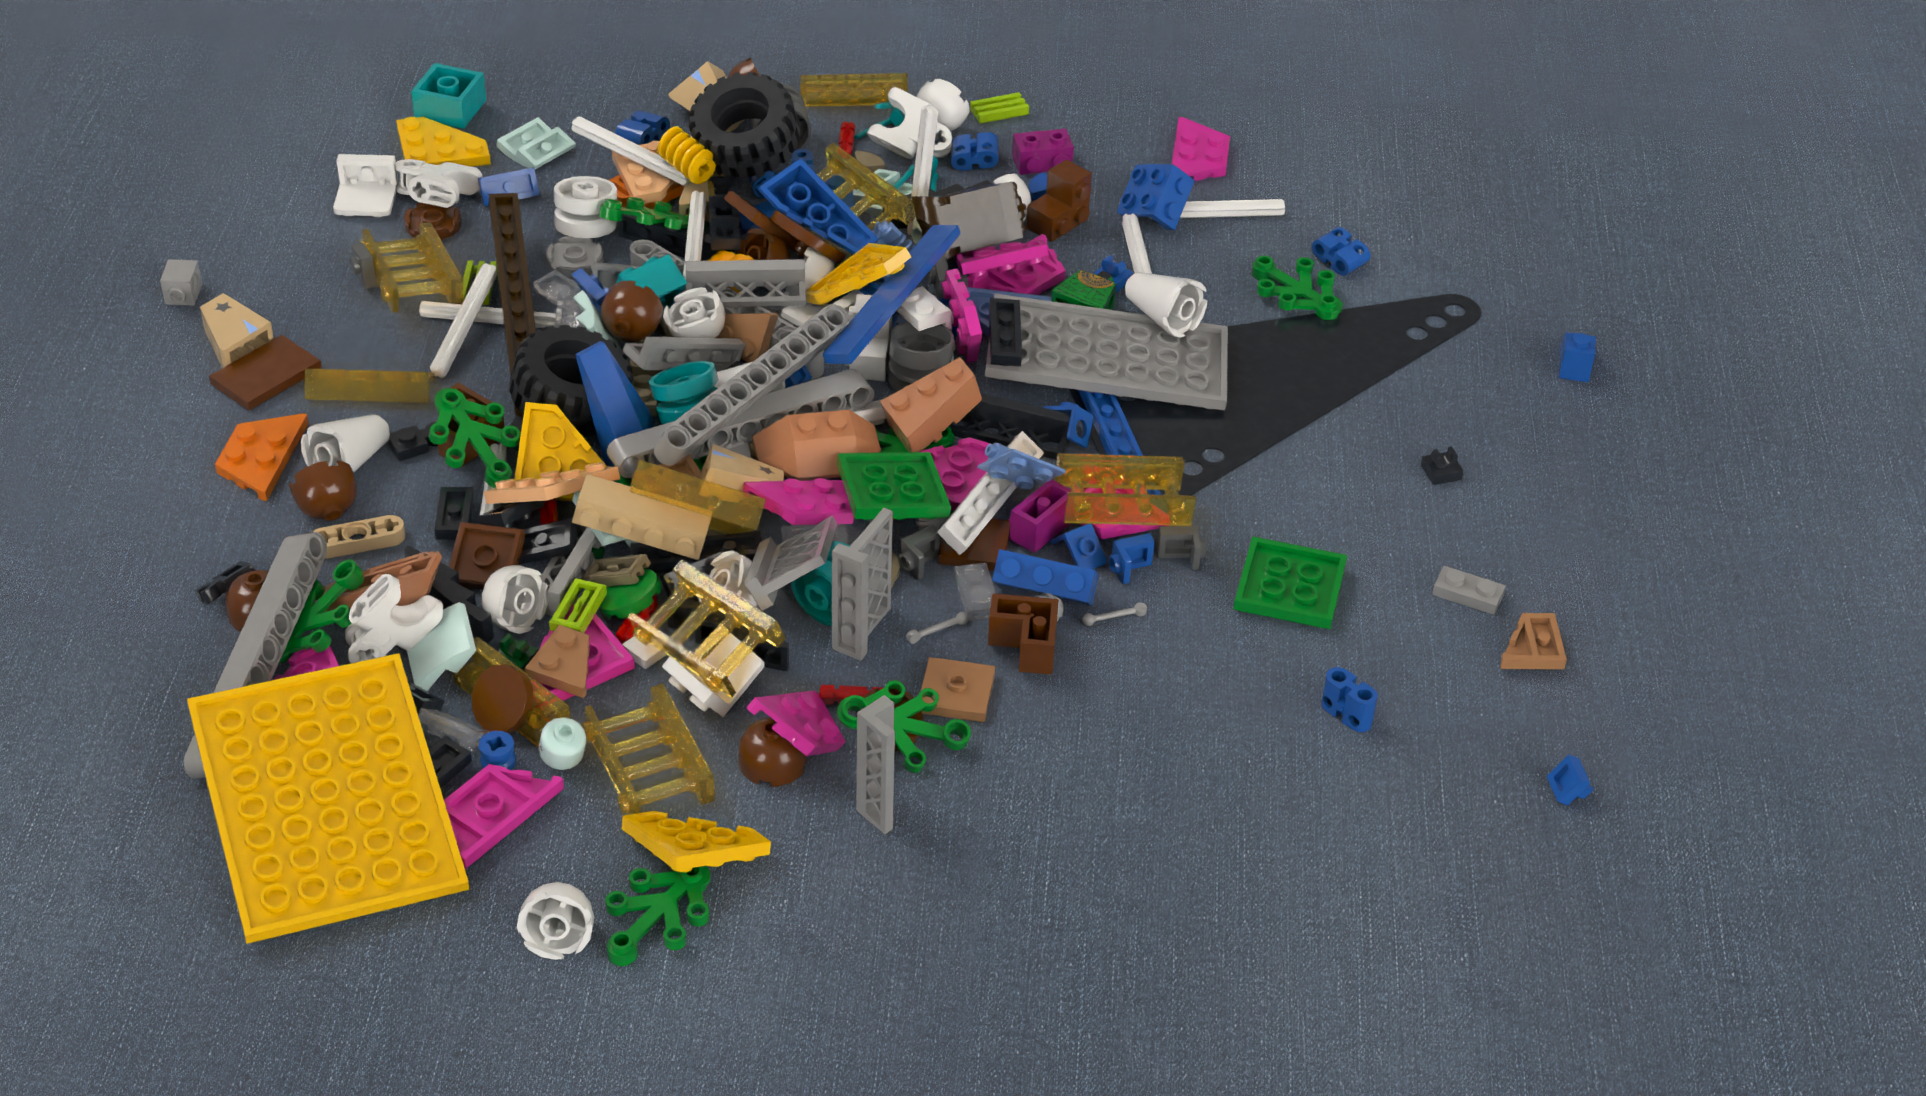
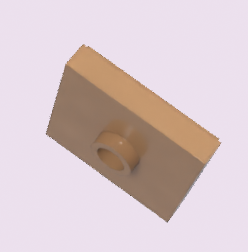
(961, 687)

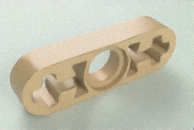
(379, 525)

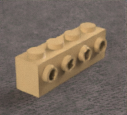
(616, 511)

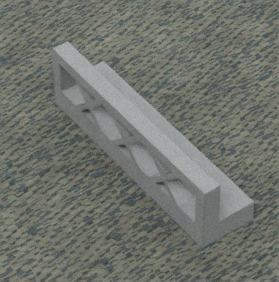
(748, 275)
(667, 352)
(569, 569)
(876, 763)

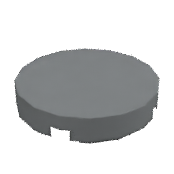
(573, 254)

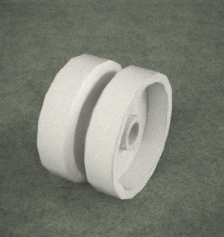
(579, 206)

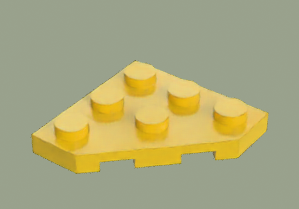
(439, 143)
(857, 271)
(550, 444)
(694, 842)

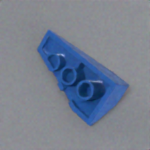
(611, 397)

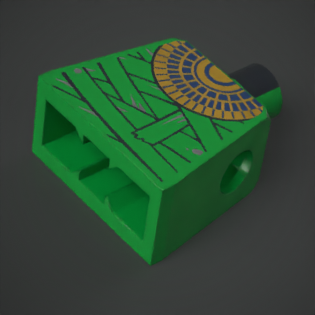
(1087, 290)

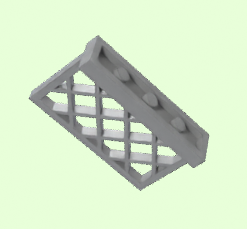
(782, 564)
(861, 586)

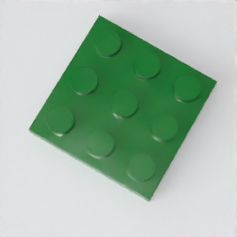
(893, 481)
(1290, 582)

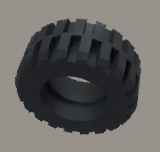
(741, 99)
(551, 356)

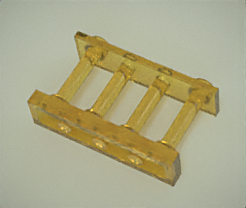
(873, 186)
(432, 254)
(1125, 472)
(729, 508)
(713, 598)
(671, 732)

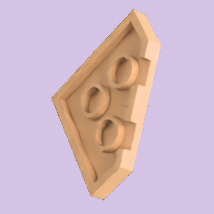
(640, 180)
(549, 486)

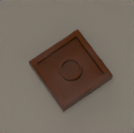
(982, 549)
(484, 550)

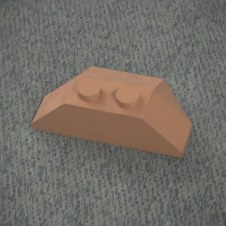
(810, 442)
(414, 575)

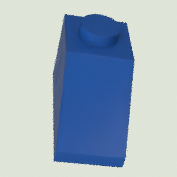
(1576, 356)

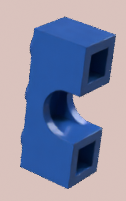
(1045, 576)

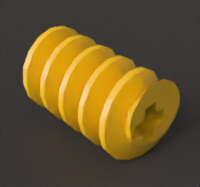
(686, 155)

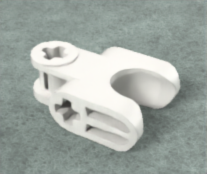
(905, 137)
(436, 183)
(382, 624)

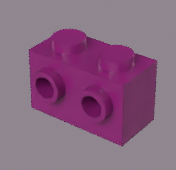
(1041, 150)
(1039, 516)

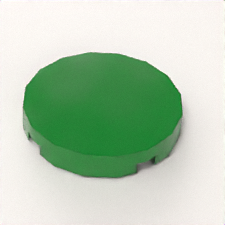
(631, 598)

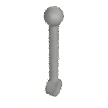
(1139, 609)
(914, 636)

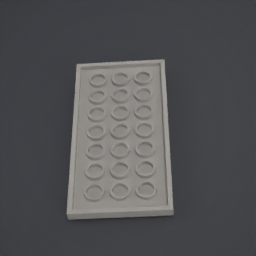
(1117, 355)

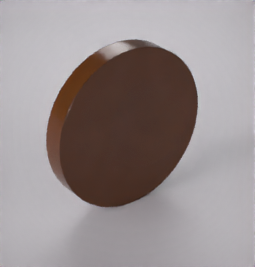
(807, 238)

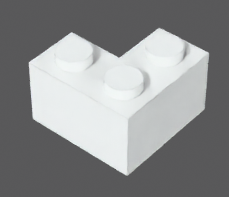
(874, 359)

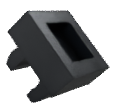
(1442, 466)

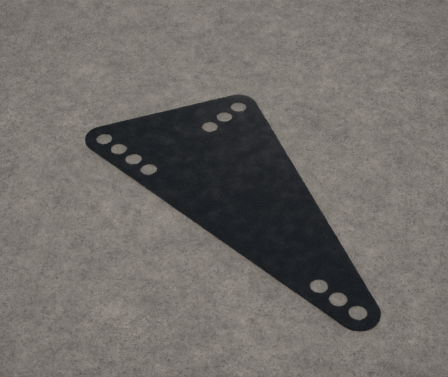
(1286, 378)

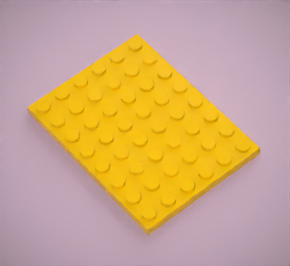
(325, 797)

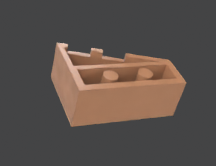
(931, 404)

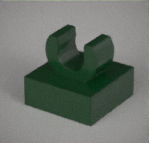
(517, 651)

